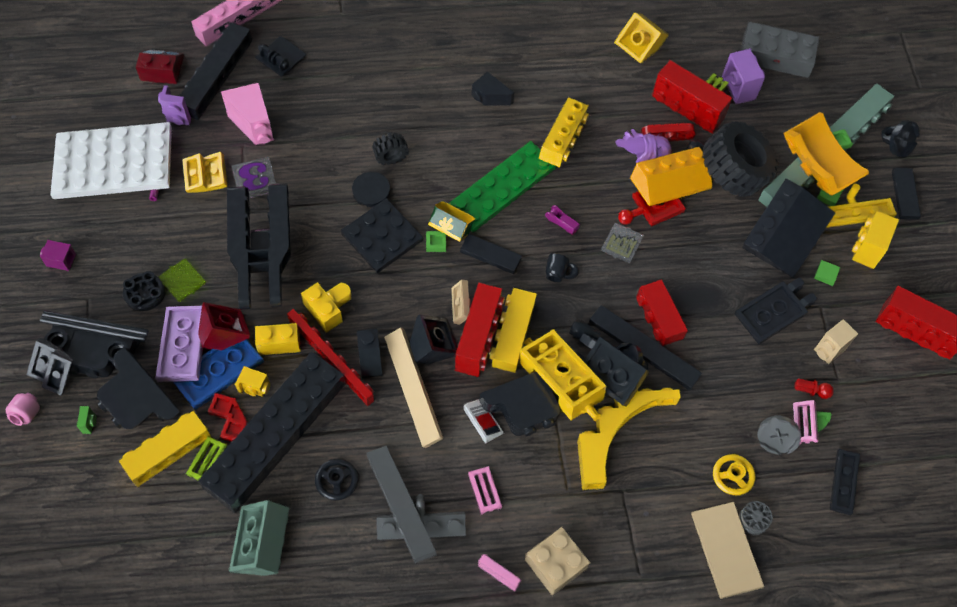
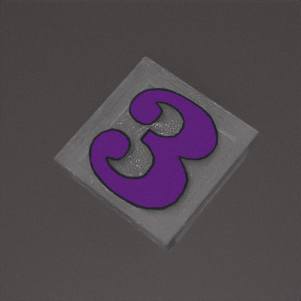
(254, 175)

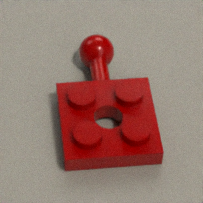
(654, 214)

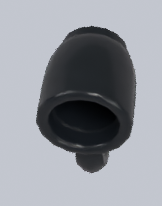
(557, 268)

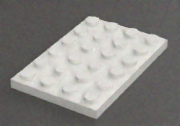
(111, 160)

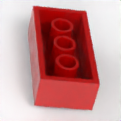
(691, 96)
(920, 322)
(479, 330)

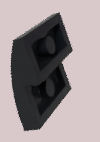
(50, 366)

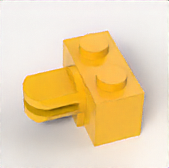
(325, 305)

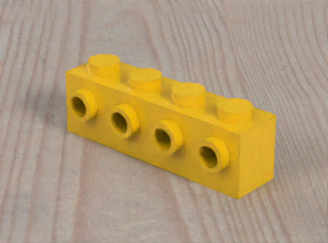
(563, 132)

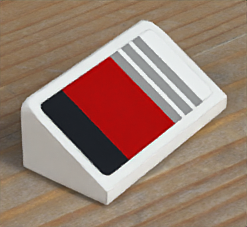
(482, 421)

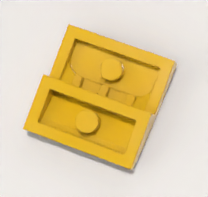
(204, 173)

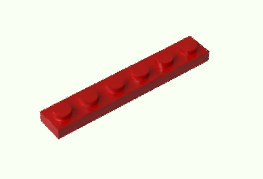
(325, 350)

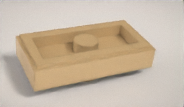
(460, 302)

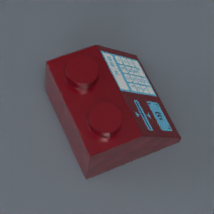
(159, 66)

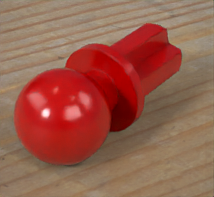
(823, 390)

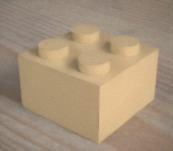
(557, 561)

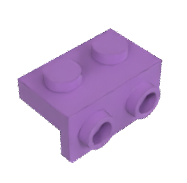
(174, 107)

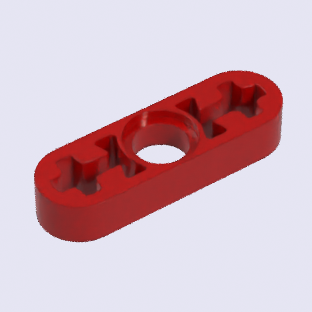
(677, 131)

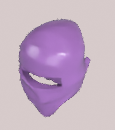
(645, 146)

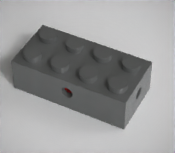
(781, 49)

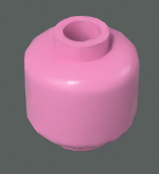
(22, 409)

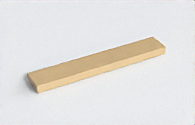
(413, 388)

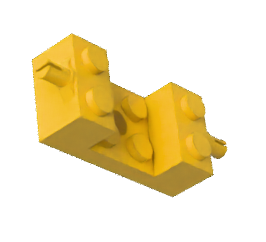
(577, 388)

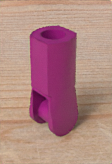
(564, 221)

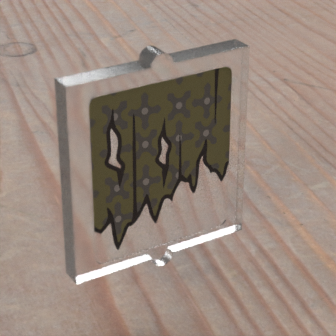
(622, 243)

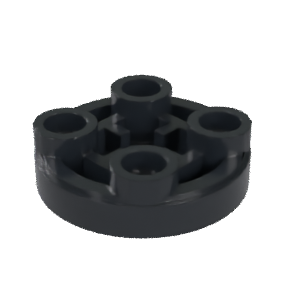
(143, 291)

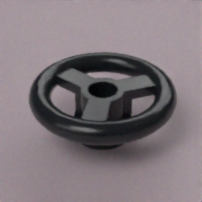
(336, 471)

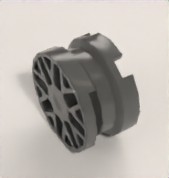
(756, 518)

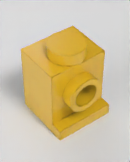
(252, 382)

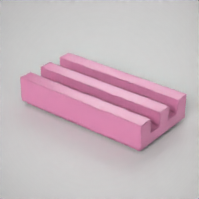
(814, 430)
(490, 507)
(499, 572)

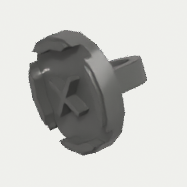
(779, 435)

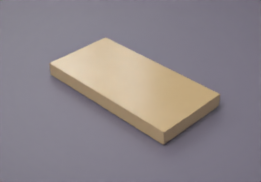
(727, 550)

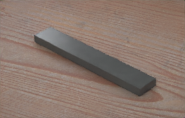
(401, 504)

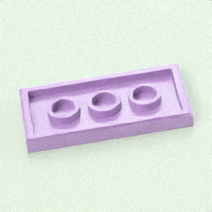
(180, 345)

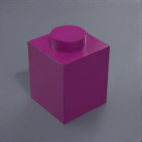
(57, 255)

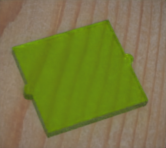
(182, 280)

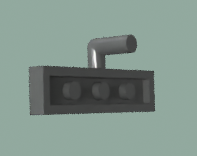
(435, 523)

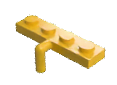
(859, 212)

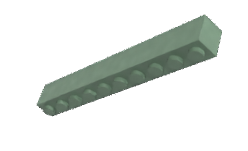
(854, 121)

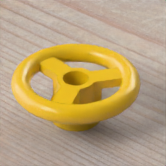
(737, 466)

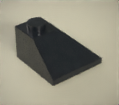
(432, 340)

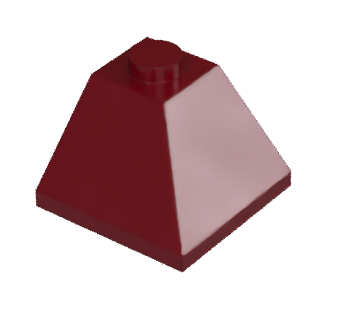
(221, 326)

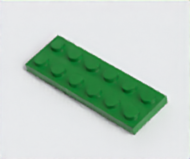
(503, 185)

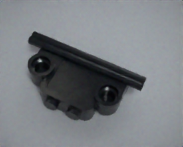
(91, 341)

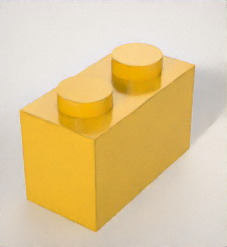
(277, 339)

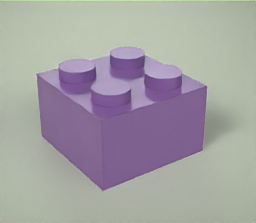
(743, 75)

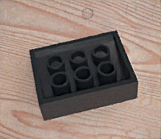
(788, 228)

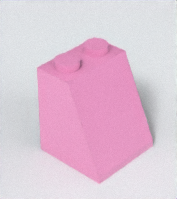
(248, 112)

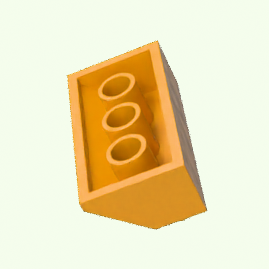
(672, 176)

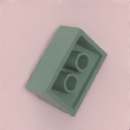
(259, 539)

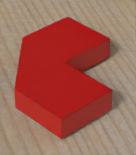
(228, 408)

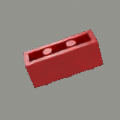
(661, 313)

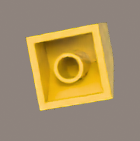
(641, 37)

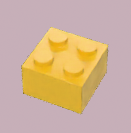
(874, 239)

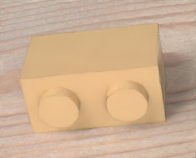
(835, 341)

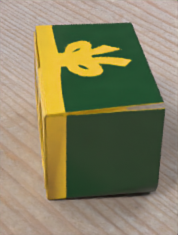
(451, 221)

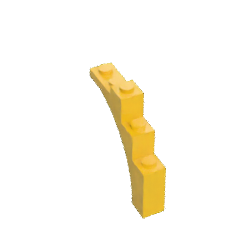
(594, 446)

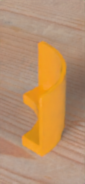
(823, 155)

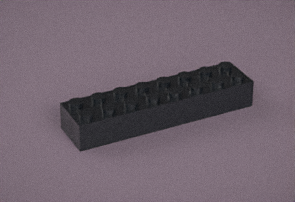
(272, 432)

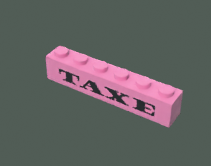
(212, 23)

